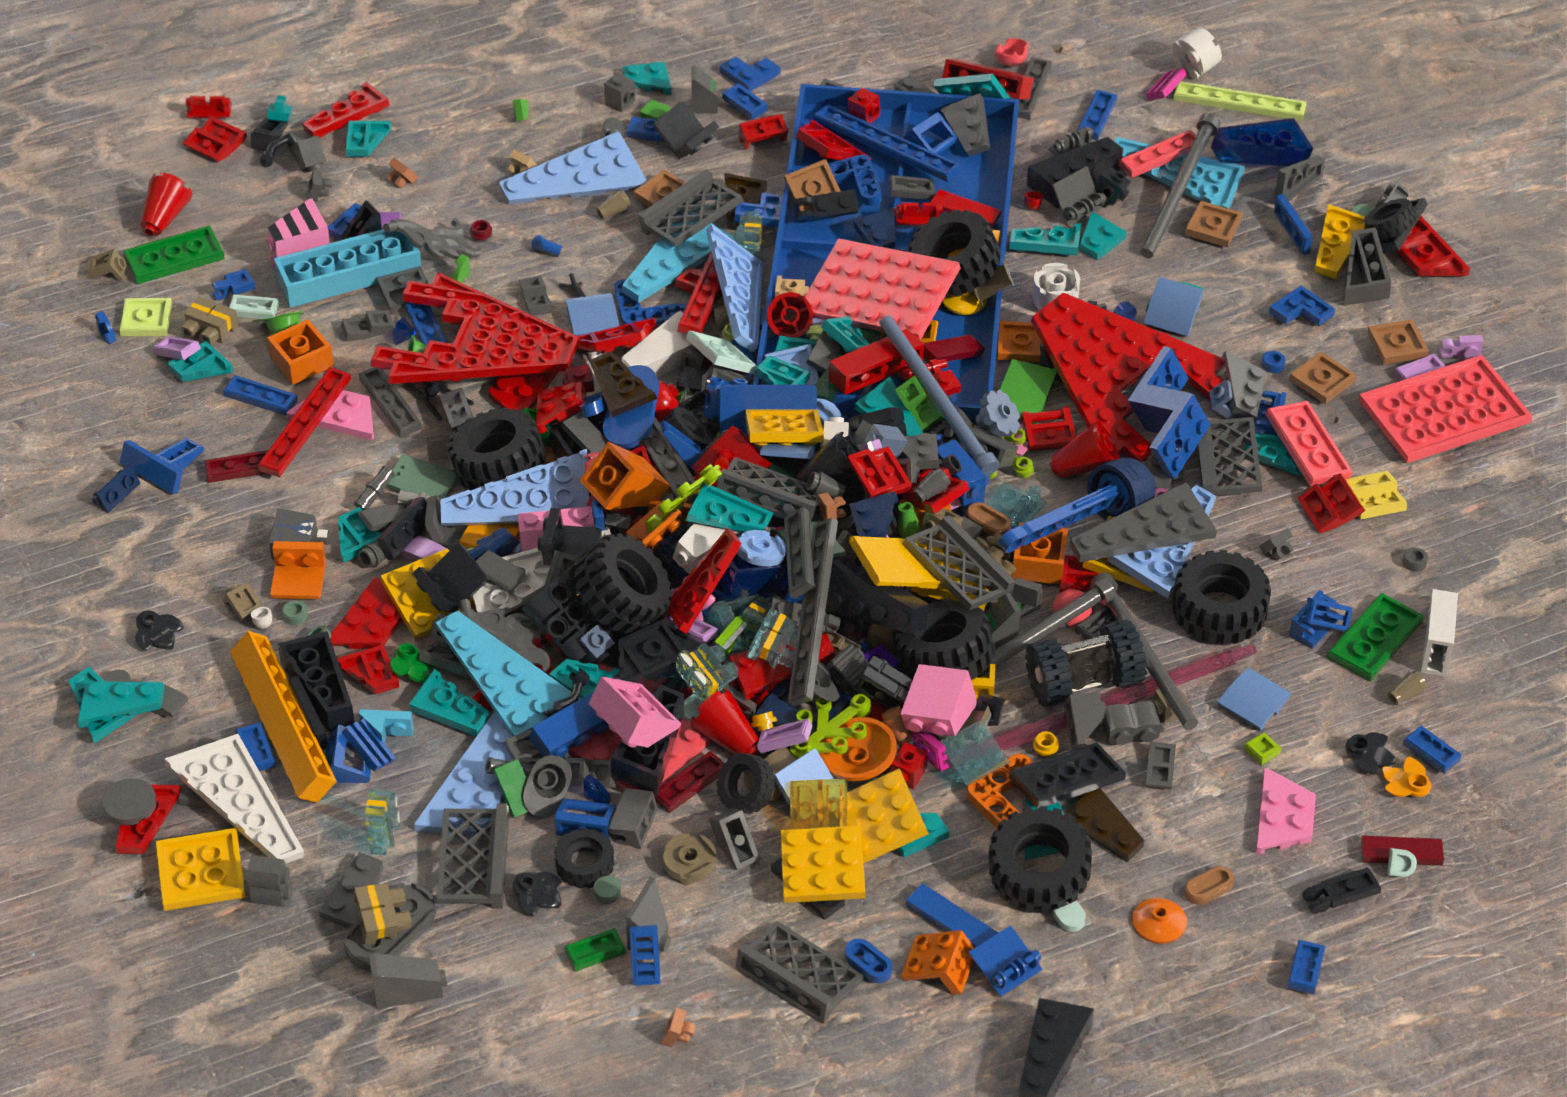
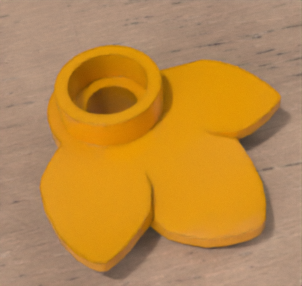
(1407, 781)

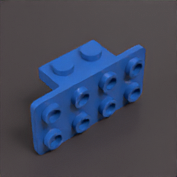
(737, 398)

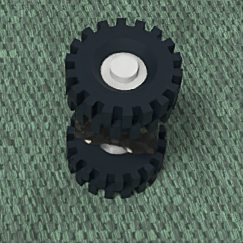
(1110, 657)

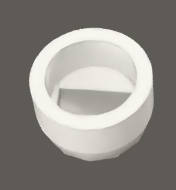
(261, 617)

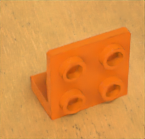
(670, 525)
(298, 570)
(940, 956)

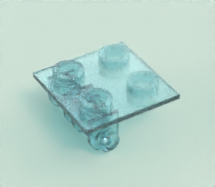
(1016, 503)
(724, 612)
(974, 753)

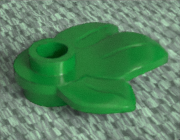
(407, 662)

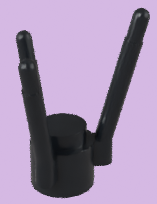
(431, 388)

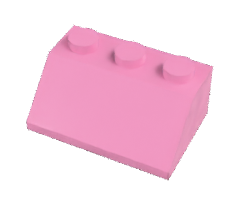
(531, 524)
(632, 712)

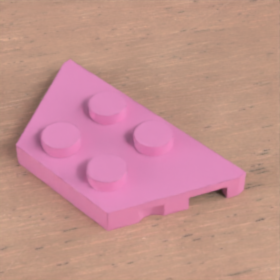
(347, 415)
(1284, 813)

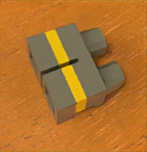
(209, 321)
(377, 914)

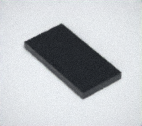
(1067, 775)

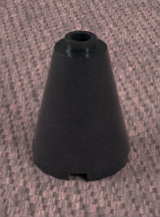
(831, 460)

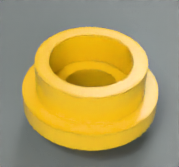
(763, 721)
(1047, 739)

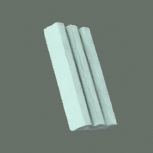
(254, 306)

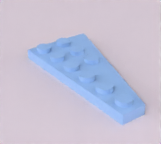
(582, 172)
(740, 284)
(523, 492)
(1160, 566)
(468, 783)

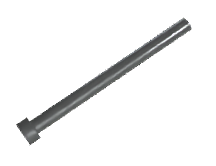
(1207, 127)
(1101, 591)
(1154, 665)

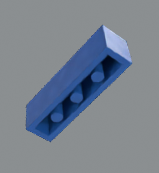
(568, 728)

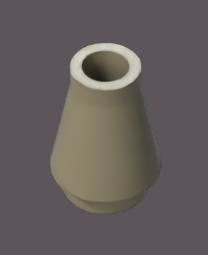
(614, 204)
(1408, 687)

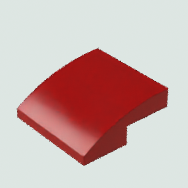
(215, 139)
(879, 472)
(936, 503)
(1331, 504)

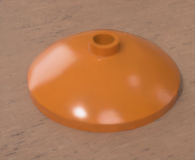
(864, 756)

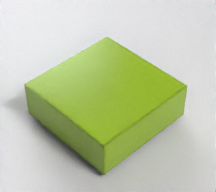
(1262, 748)

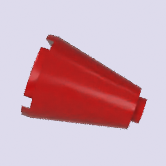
(163, 202)
(1085, 452)
(726, 724)

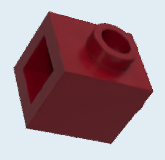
(580, 374)

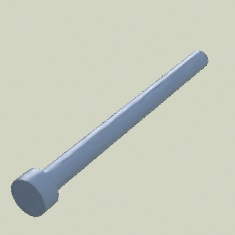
(985, 461)

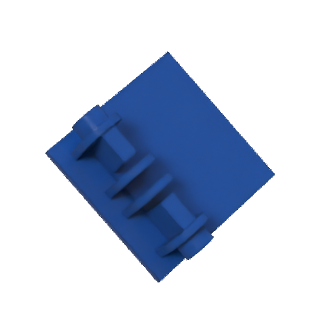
(1006, 960)

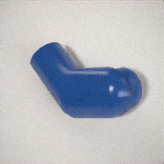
(539, 243)

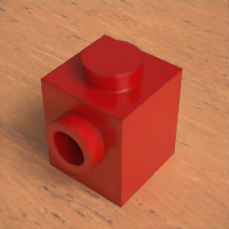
(864, 105)
(911, 762)

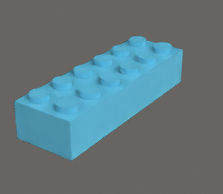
(343, 266)

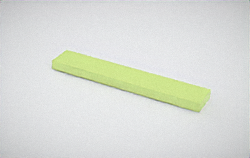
(1240, 101)

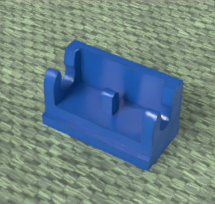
(1261, 423)
(1309, 633)

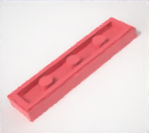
(1157, 154)

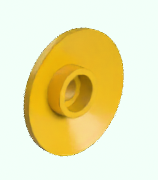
(965, 304)

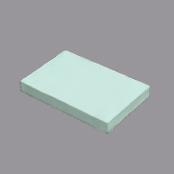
(721, 352)

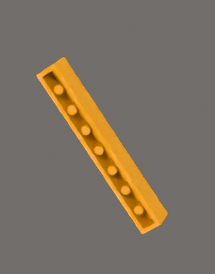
(282, 717)

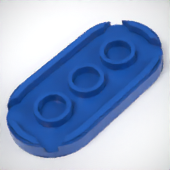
(634, 425)

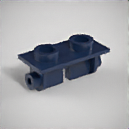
(116, 489)

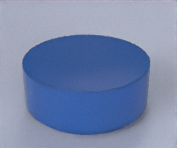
(1273, 361)

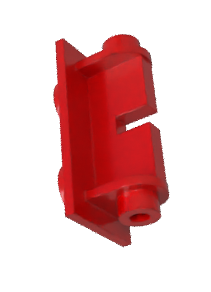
(217, 107)
(912, 215)

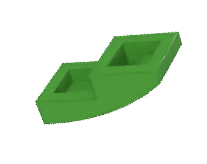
(919, 403)

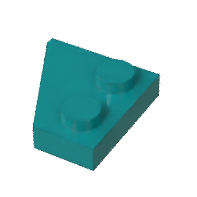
(365, 136)
(1100, 236)
(841, 331)
(201, 364)
(778, 372)
(354, 534)

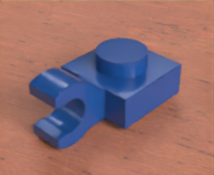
(235, 282)

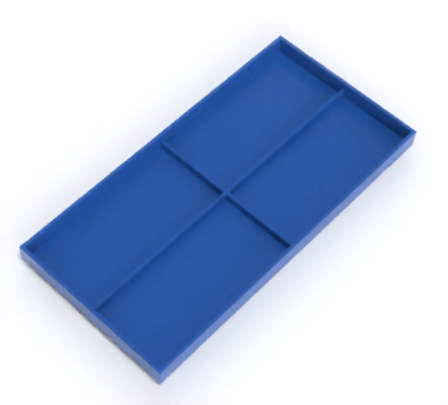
(984, 178)

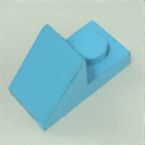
(389, 722)

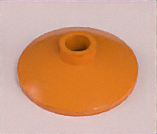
(1159, 928)

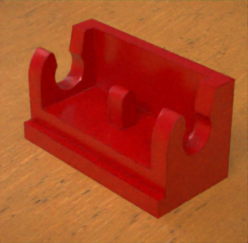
(762, 129)

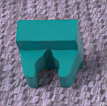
(279, 110)

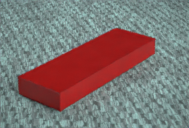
(954, 202)

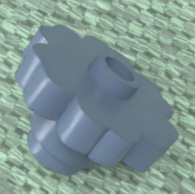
(998, 414)

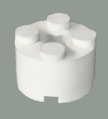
(1196, 52)
(1052, 282)

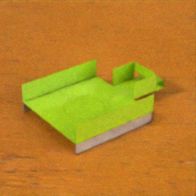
(728, 638)

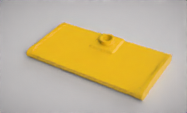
(895, 565)

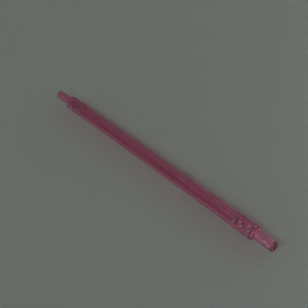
(1126, 696)

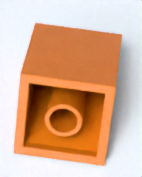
(623, 479)

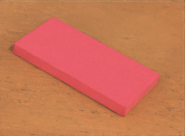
(1308, 442)

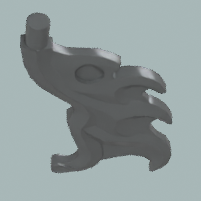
(435, 241)
(509, 632)

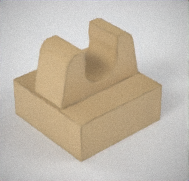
(521, 161)

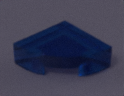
(402, 331)
(595, 790)

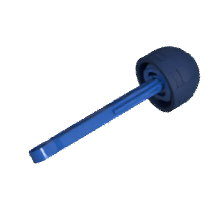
(1111, 491)

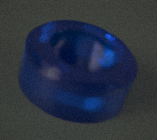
(1126, 310)

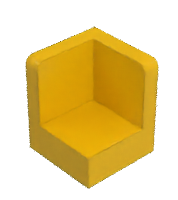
(985, 683)

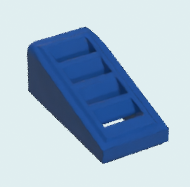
(685, 447)
(178, 456)
(647, 972)

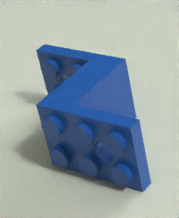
(1169, 412)

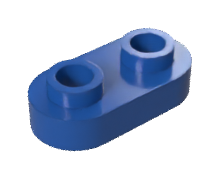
(871, 960)

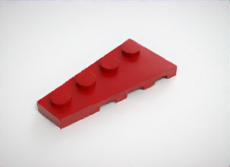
(354, 108)
(701, 582)

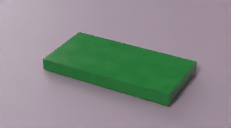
(173, 254)
(1375, 637)

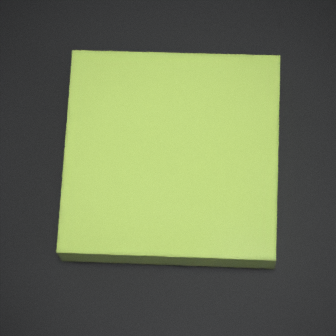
(146, 317)

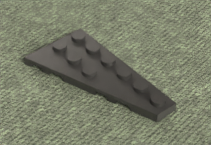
(1158, 523)

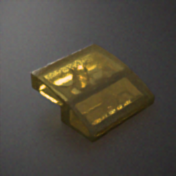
(818, 803)

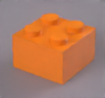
(300, 351)
(1042, 559)

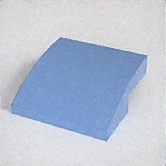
(1173, 306)
(592, 313)
(795, 451)
(1254, 698)

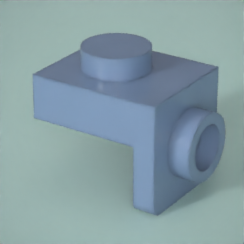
(1220, 399)
(597, 644)

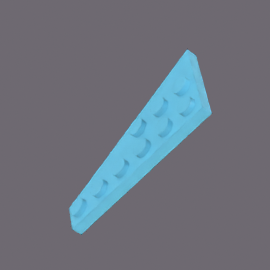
(1210, 181)
(667, 263)
(507, 680)

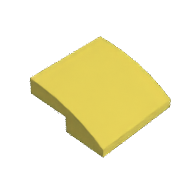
(1377, 494)

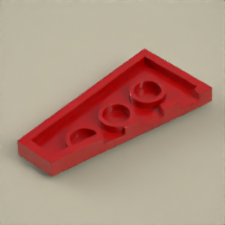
(759, 675)

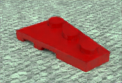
(137, 837)

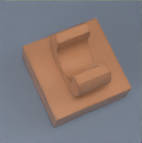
(401, 172)
(829, 506)
(677, 1028)

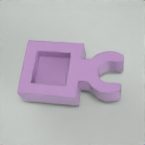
(1464, 348)

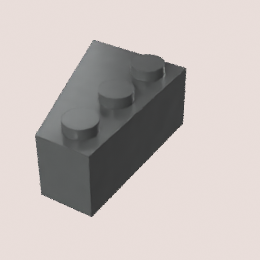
(1367, 269)

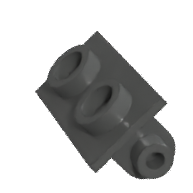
(1393, 192)

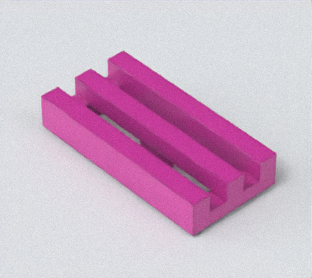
(1166, 84)
(934, 747)

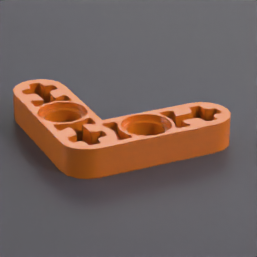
(993, 791)

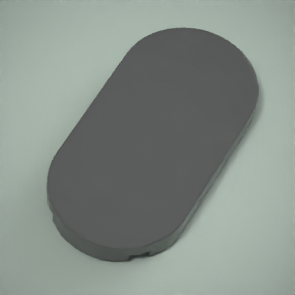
(422, 910)

